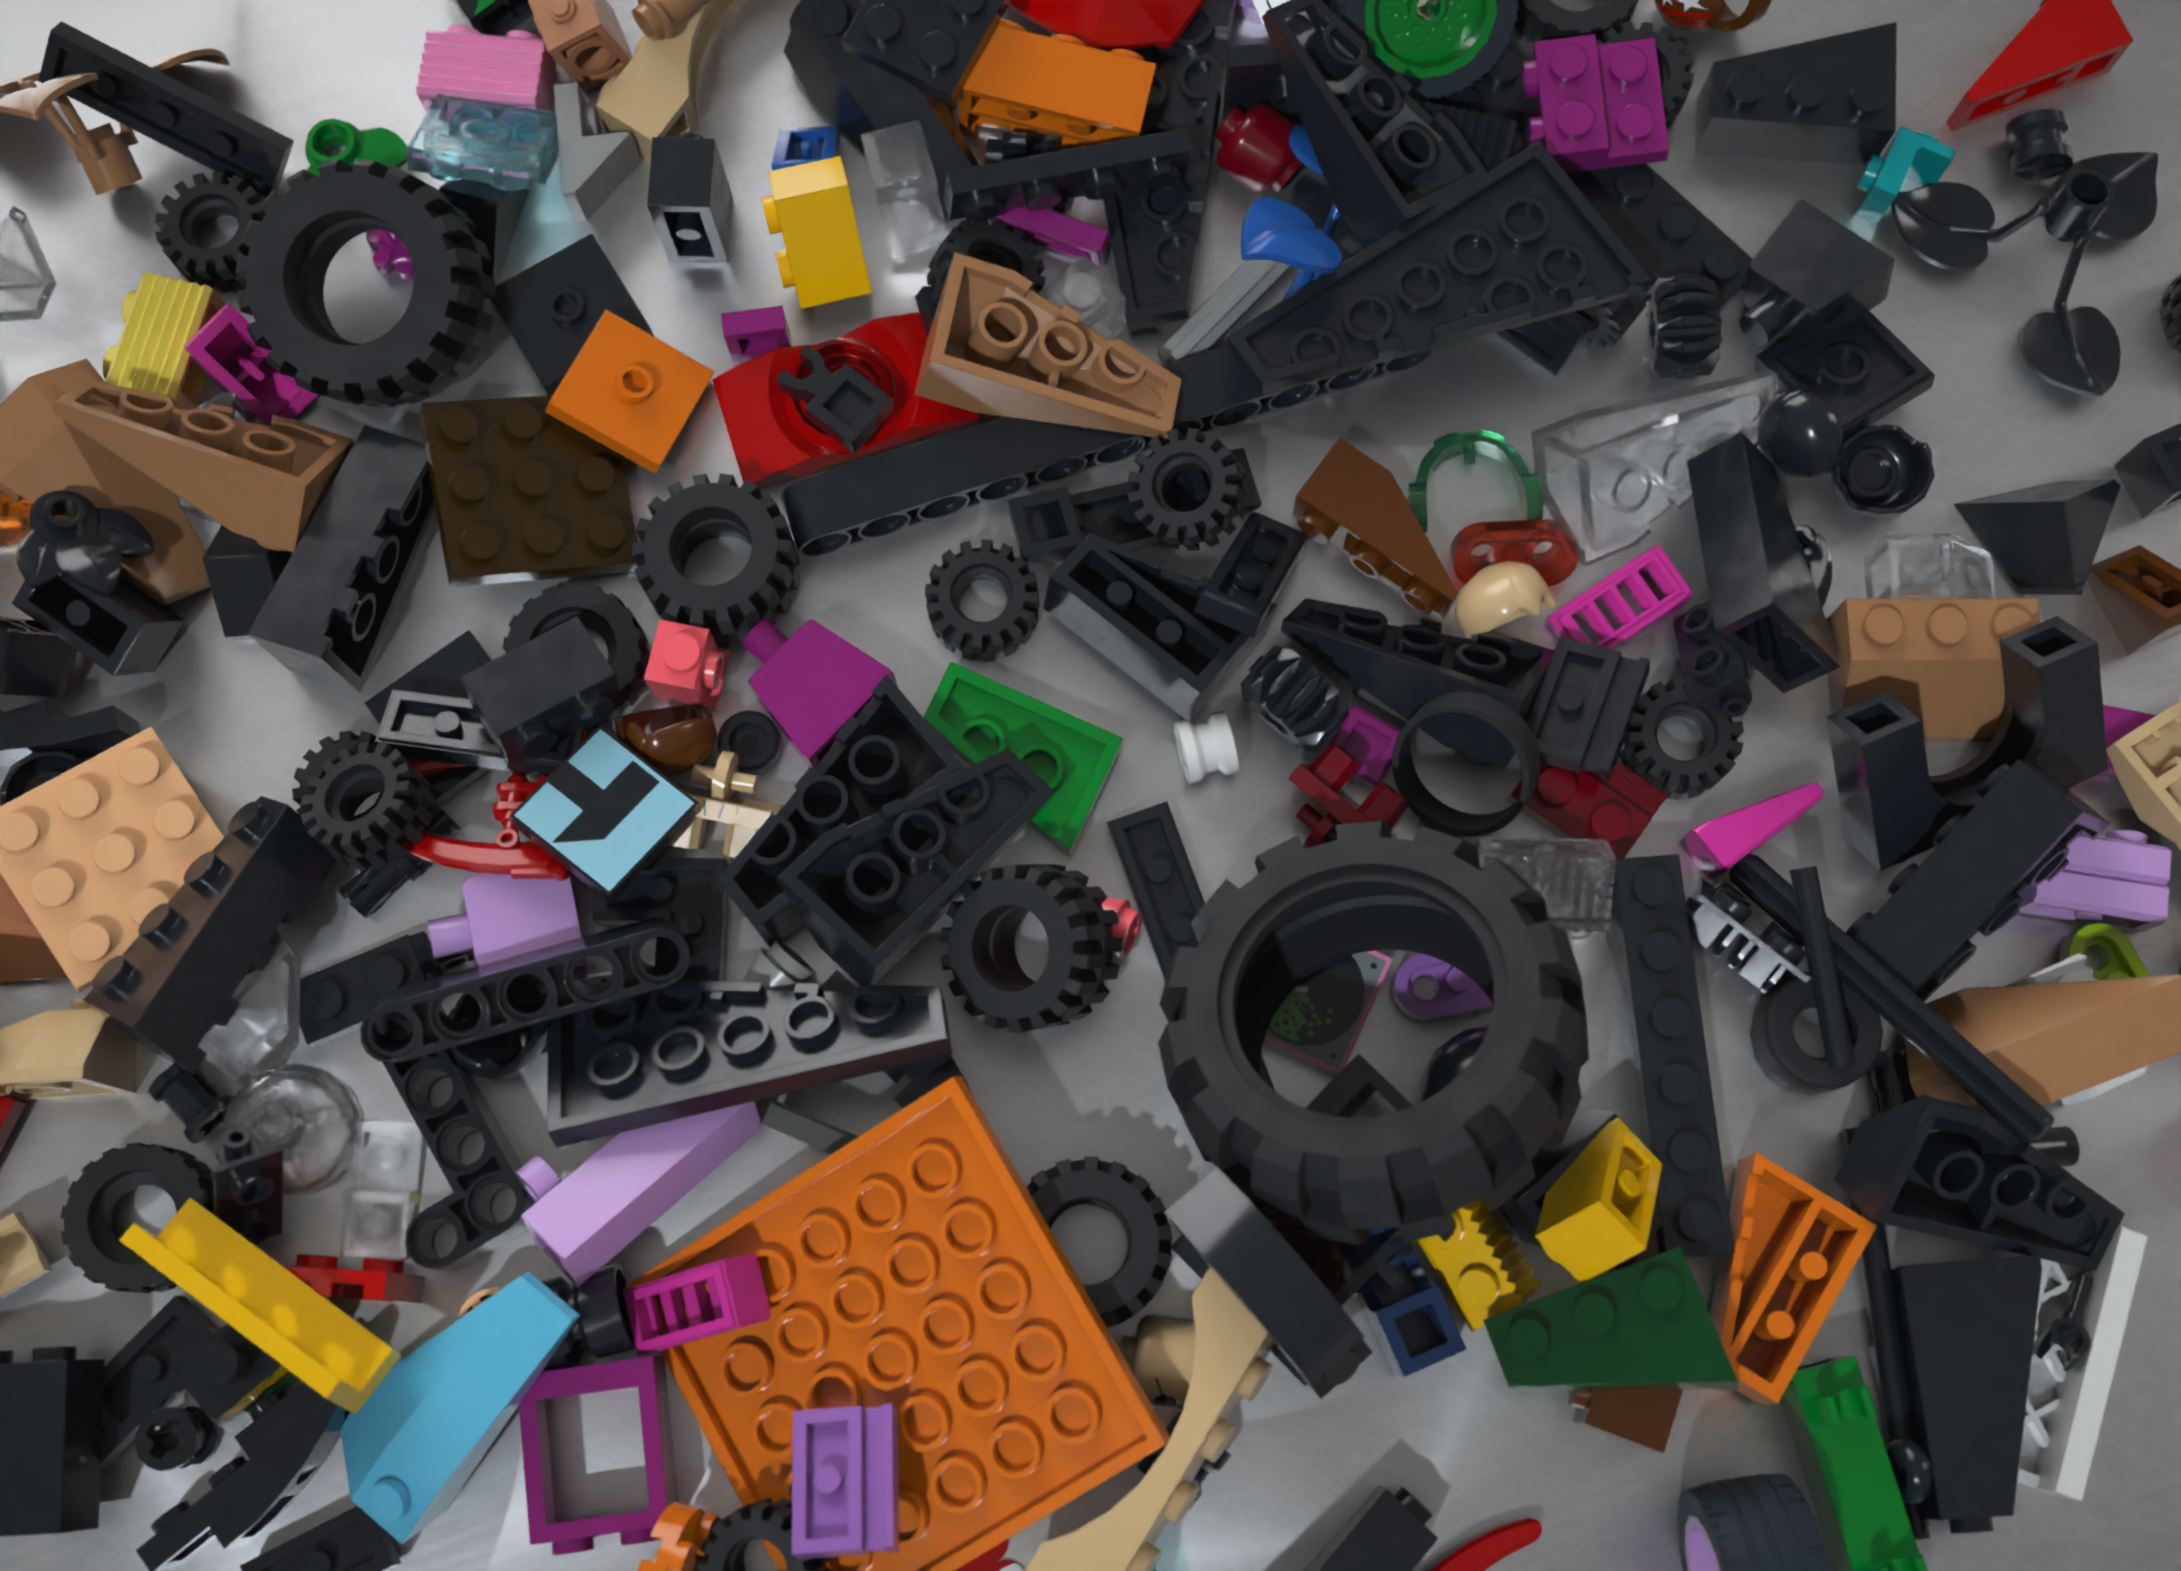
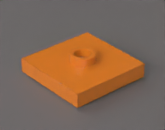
(630, 391)

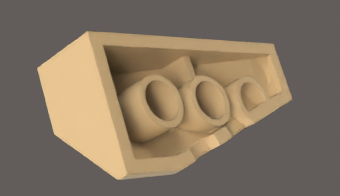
(66, 1056)

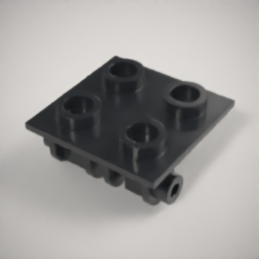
(1775, 949)

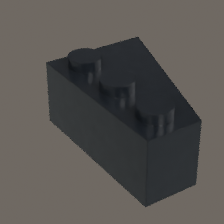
(1147, 622)

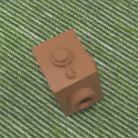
(582, 38)

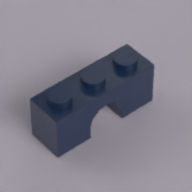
(1410, 1323)

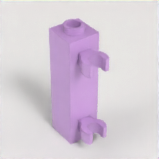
(627, 1186)

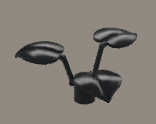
(2099, 194)

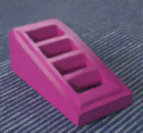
(1661, 576)
(1729, 838)
(735, 1295)

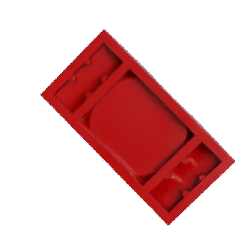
(772, 430)

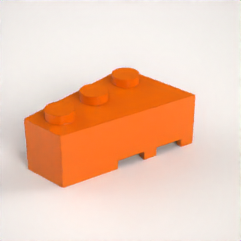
(1055, 88)
(1784, 1273)

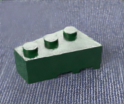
(1615, 1334)

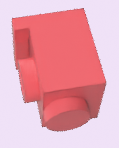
(687, 666)

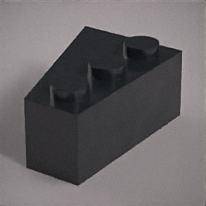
(1804, 100)

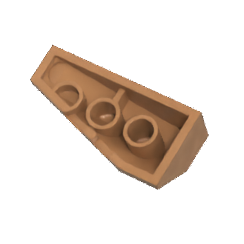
(1024, 358)
(50, 455)

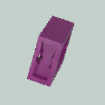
(634, 1526)

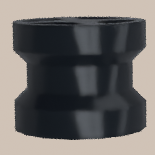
(2039, 145)

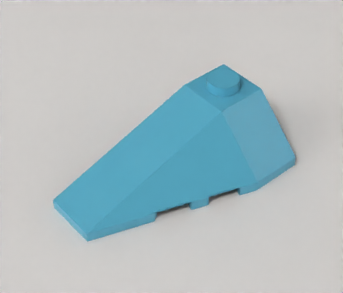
(448, 1404)

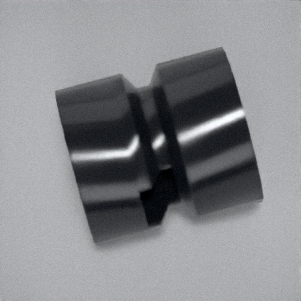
(602, 1320)

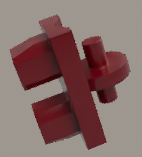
(1325, 784)

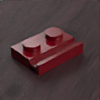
(1593, 808)

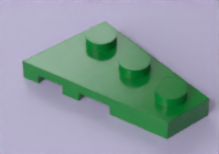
(1067, 753)

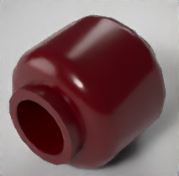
(1256, 148)

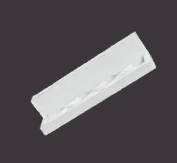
(2083, 1391)

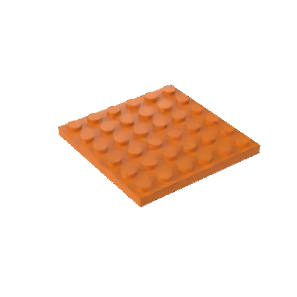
(928, 1286)

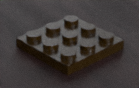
(523, 494)

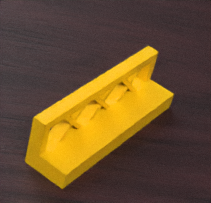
(267, 1304)

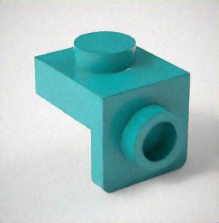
(1907, 155)

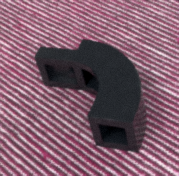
(1270, 1281)

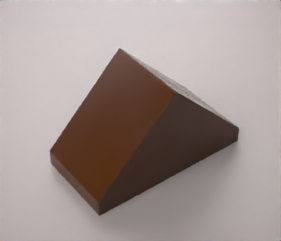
(2138, 597)

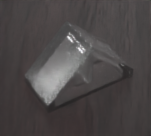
(24, 271)

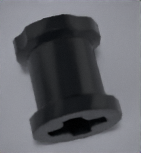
(192, 1100)
(158, 1446)

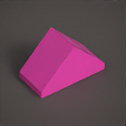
(241, 368)

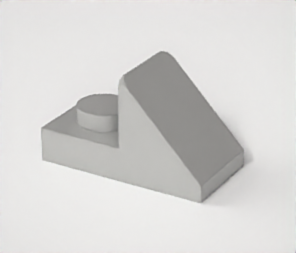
(589, 161)

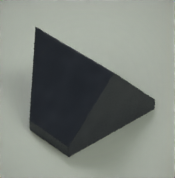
(2045, 532)

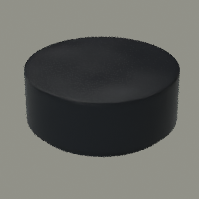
(753, 739)

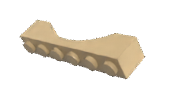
(662, 81)
(1226, 1367)

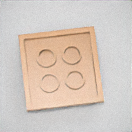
(102, 850)

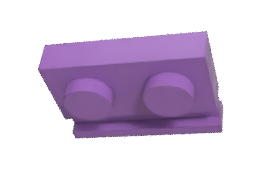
(845, 1481)

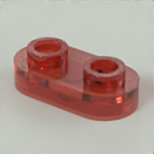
(1516, 543)

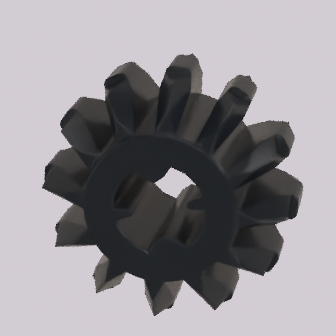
(1683, 327)
(1295, 698)

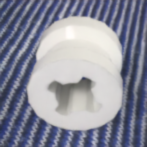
(1206, 747)

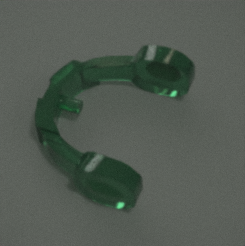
(1468, 444)

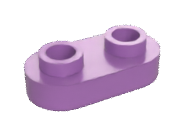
(1454, 990)

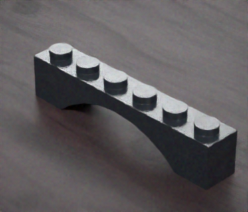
(1670, 1056)

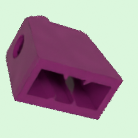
(811, 683)

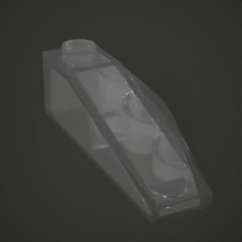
(1627, 462)

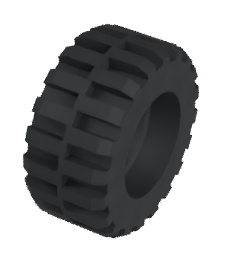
(289, 271)

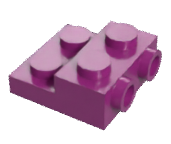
(1596, 102)

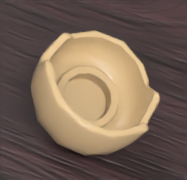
(1500, 596)

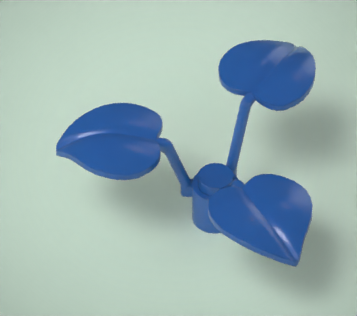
(1287, 234)

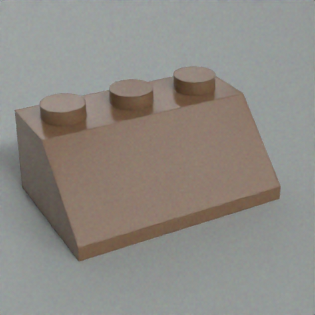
(1930, 657)

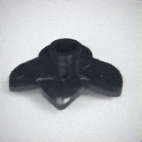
(81, 549)

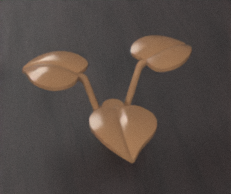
(98, 149)

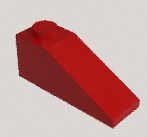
(2052, 52)

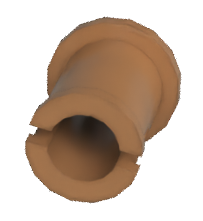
(659, 17)

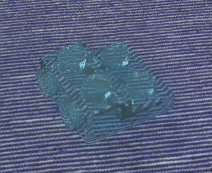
(485, 143)

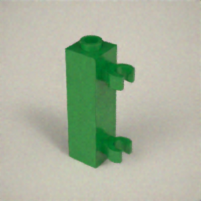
(1848, 1468)

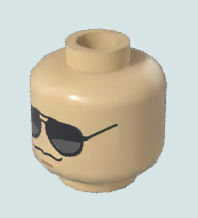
(1162, 1358)

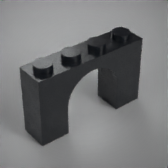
(2048, 721)
(50, 1442)

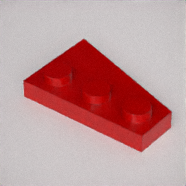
(376, 1281)

